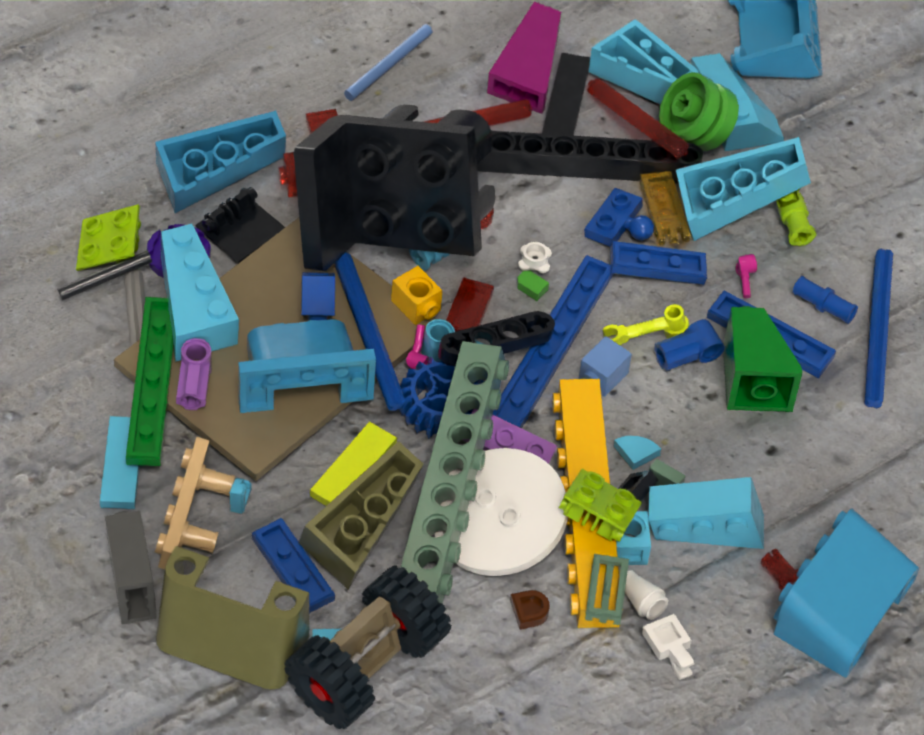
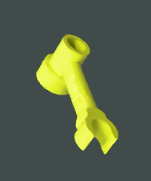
(673, 324)

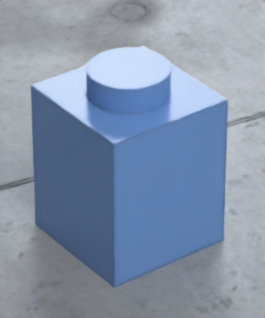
(606, 362)

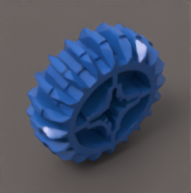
(428, 411)

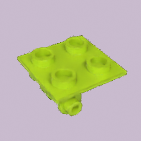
(109, 237)
(603, 500)

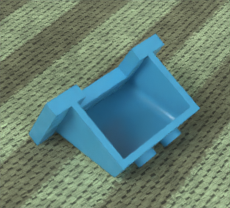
(303, 357)

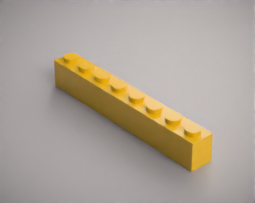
(583, 447)

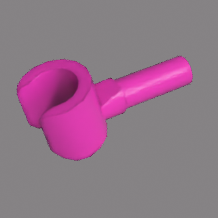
(746, 265)
(414, 355)

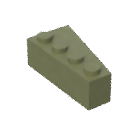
(356, 519)

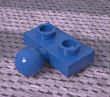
(616, 216)

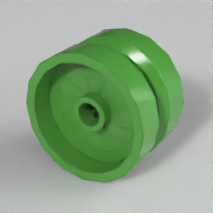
(699, 110)

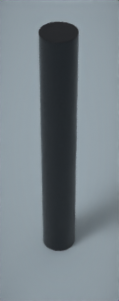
(104, 275)

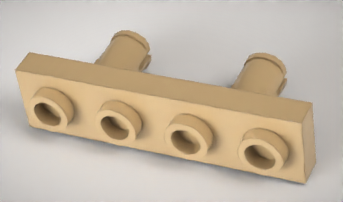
(196, 477)

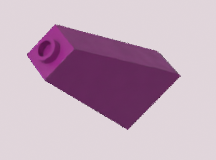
(527, 59)

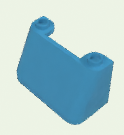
(778, 39)

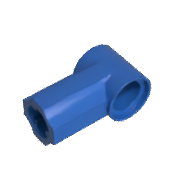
(697, 342)

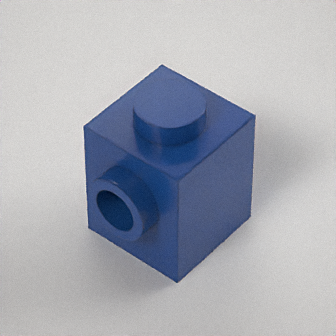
(318, 295)

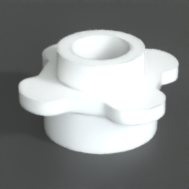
(535, 257)

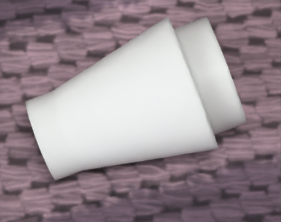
(645, 597)

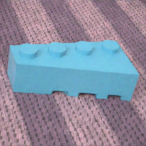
(740, 184)
(195, 293)

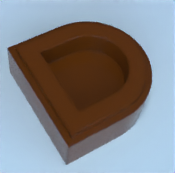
(530, 608)

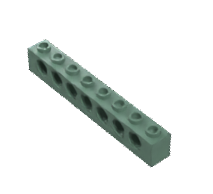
(473, 363)

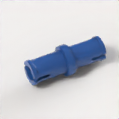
(825, 299)

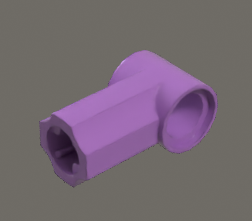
(194, 374)

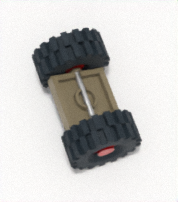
(396, 618)

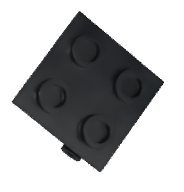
(240, 225)

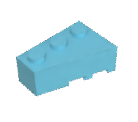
(638, 62)
(708, 513)

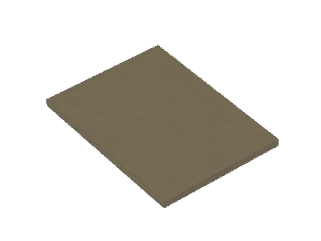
(263, 293)

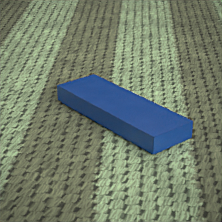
(658, 262)
(292, 563)

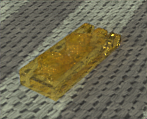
(664, 207)

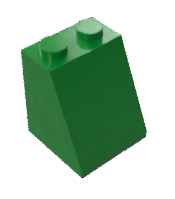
(758, 364)

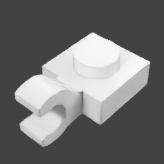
(670, 640)

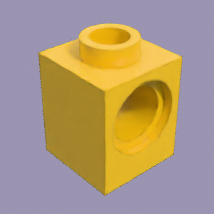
(416, 295)

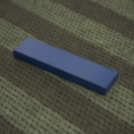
(809, 352)

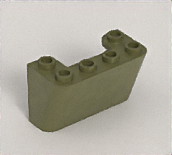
(225, 632)

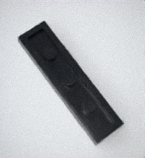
(567, 95)

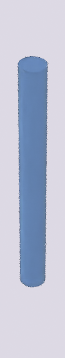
(388, 62)

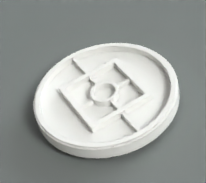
(513, 514)

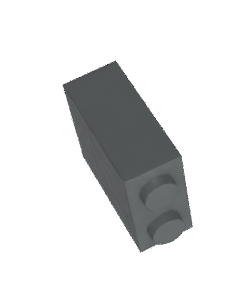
(131, 567)

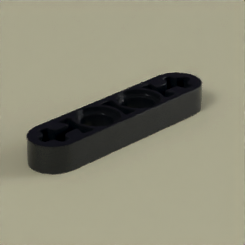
(532, 329)

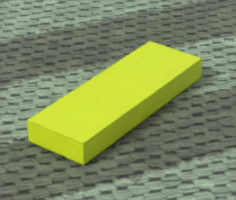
(353, 461)

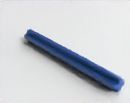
(878, 328)
(370, 332)

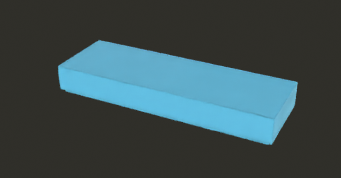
(118, 479)

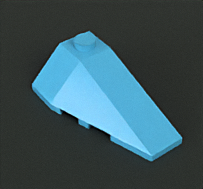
(755, 121)

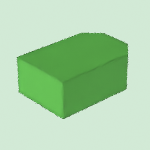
(532, 285)

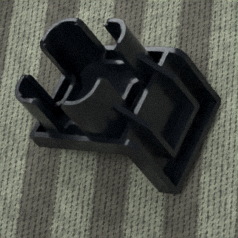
(392, 184)

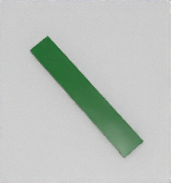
(151, 385)

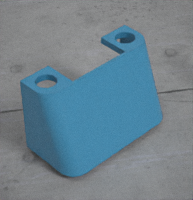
(843, 593)

